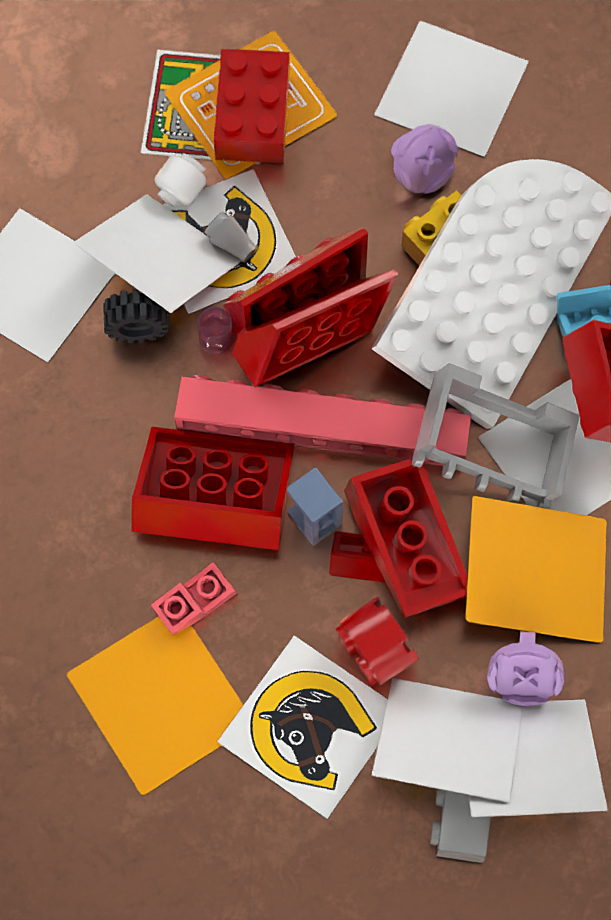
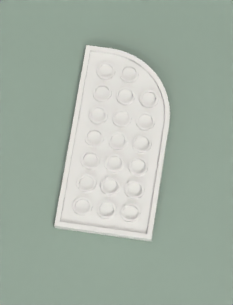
(496, 277)

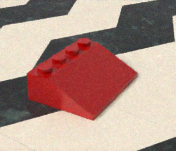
(304, 277)
(312, 328)
(212, 488)

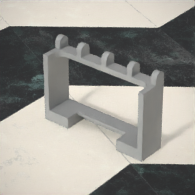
(548, 418)

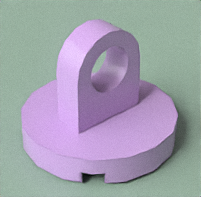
(424, 158)
(526, 672)

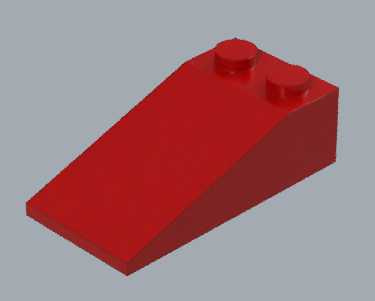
(408, 536)

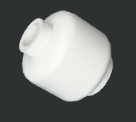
(180, 180)

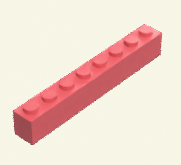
(312, 419)

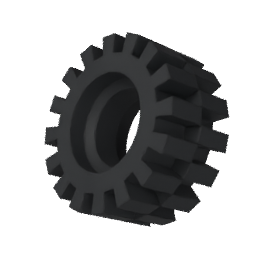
(134, 317)

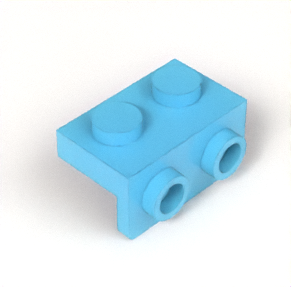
(582, 306)

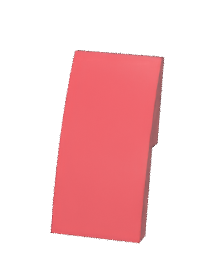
(194, 599)

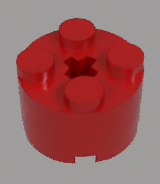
(377, 640)

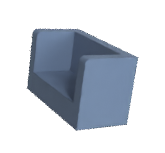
(317, 506)

